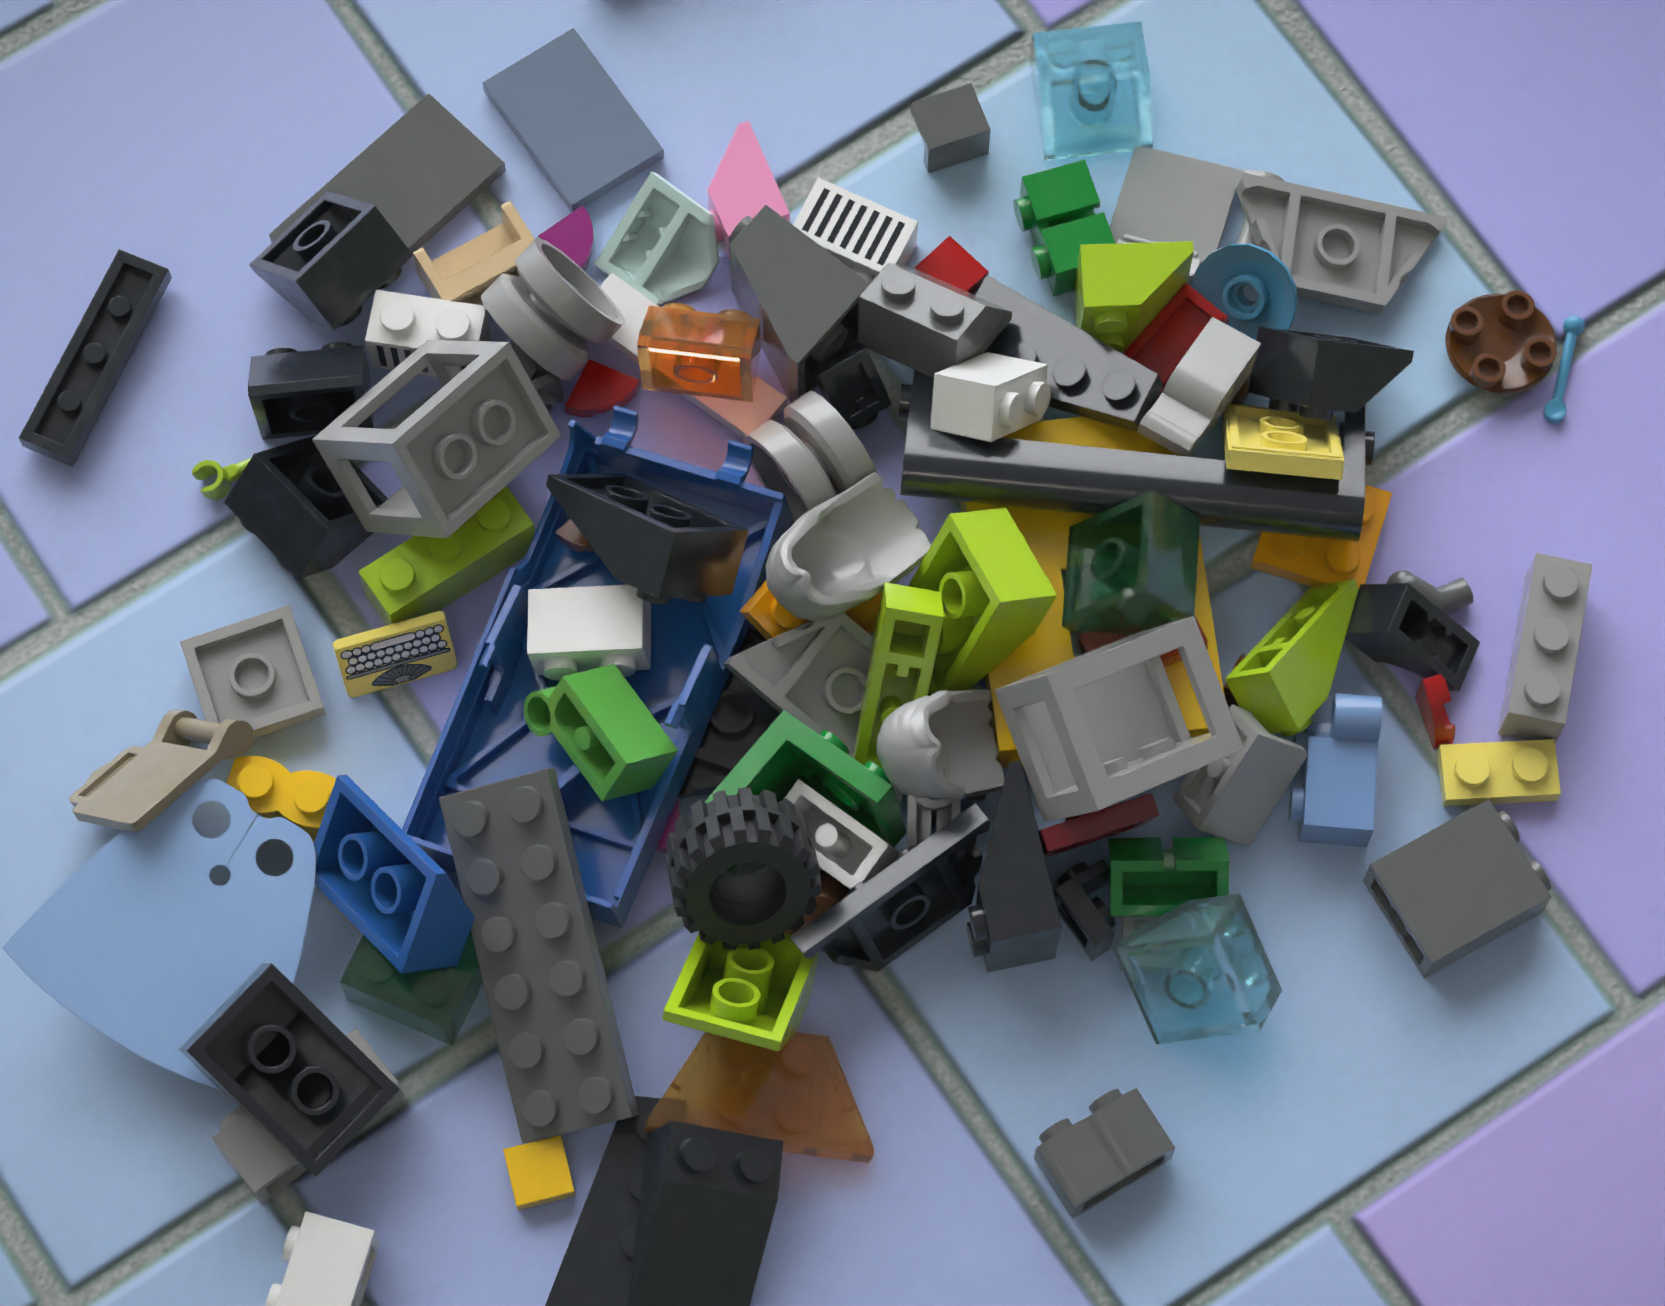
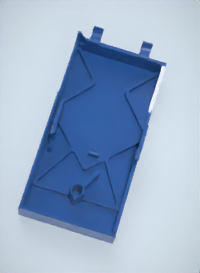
(689, 643)

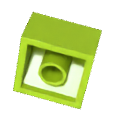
(1126, 286)

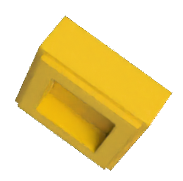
(539, 1172)

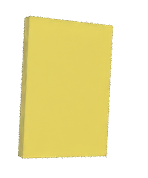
(1281, 443)

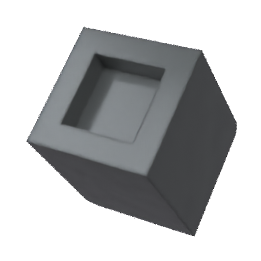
(951, 127)

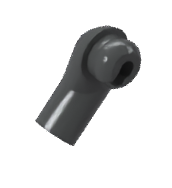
(1446, 597)

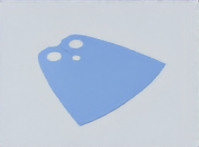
(155, 946)

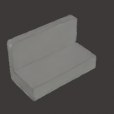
(1242, 789)

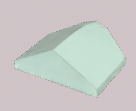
(662, 243)

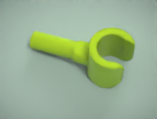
(224, 480)

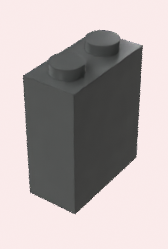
(1458, 887)

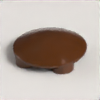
(1501, 342)

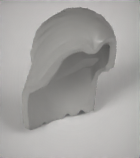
(845, 551)
(941, 746)

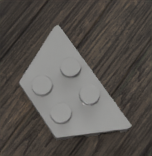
(1336, 243)
(813, 675)

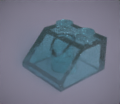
(1092, 90)
(1200, 971)

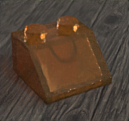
(699, 352)

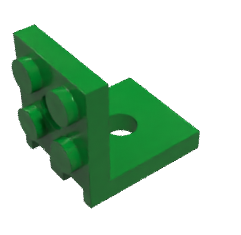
(822, 762)

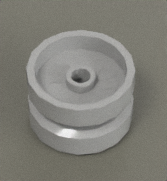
(552, 309)
(808, 455)

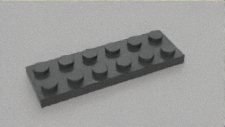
(538, 956)

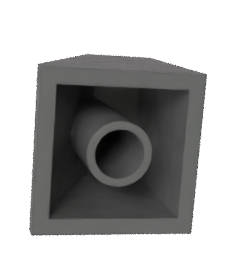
(798, 293)

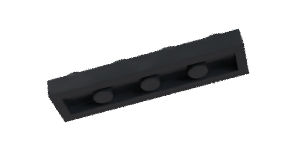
(95, 358)

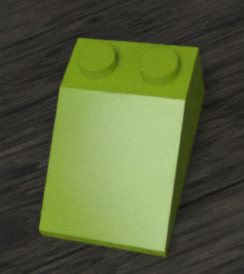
(989, 594)
(744, 992)

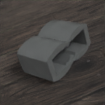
(1102, 1151)

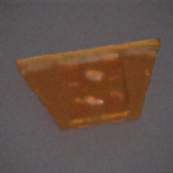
(770, 1095)

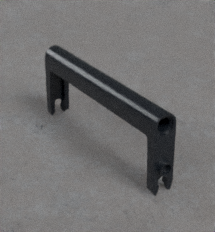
(1101, 478)

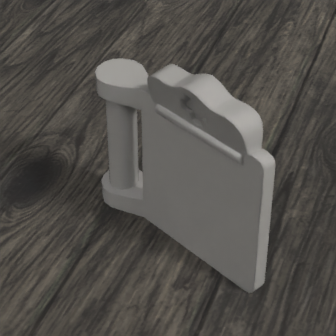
(1178, 200)

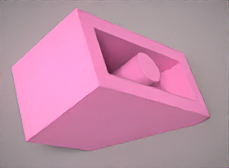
(742, 185)

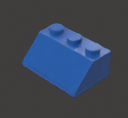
(388, 884)

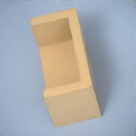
(475, 265)

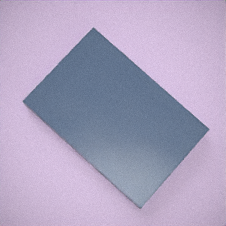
(573, 120)

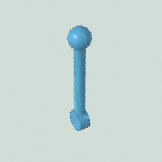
(1555, 409)

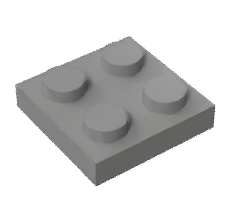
(254, 673)

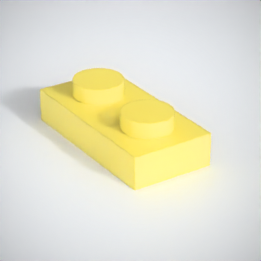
(1498, 772)

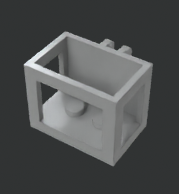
(452, 448)
(1112, 722)

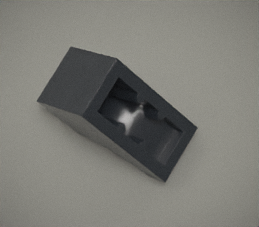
(1409, 631)

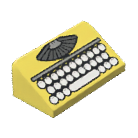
(395, 654)

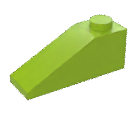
(899, 659)
(1296, 660)

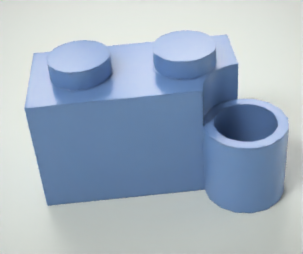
(1339, 774)

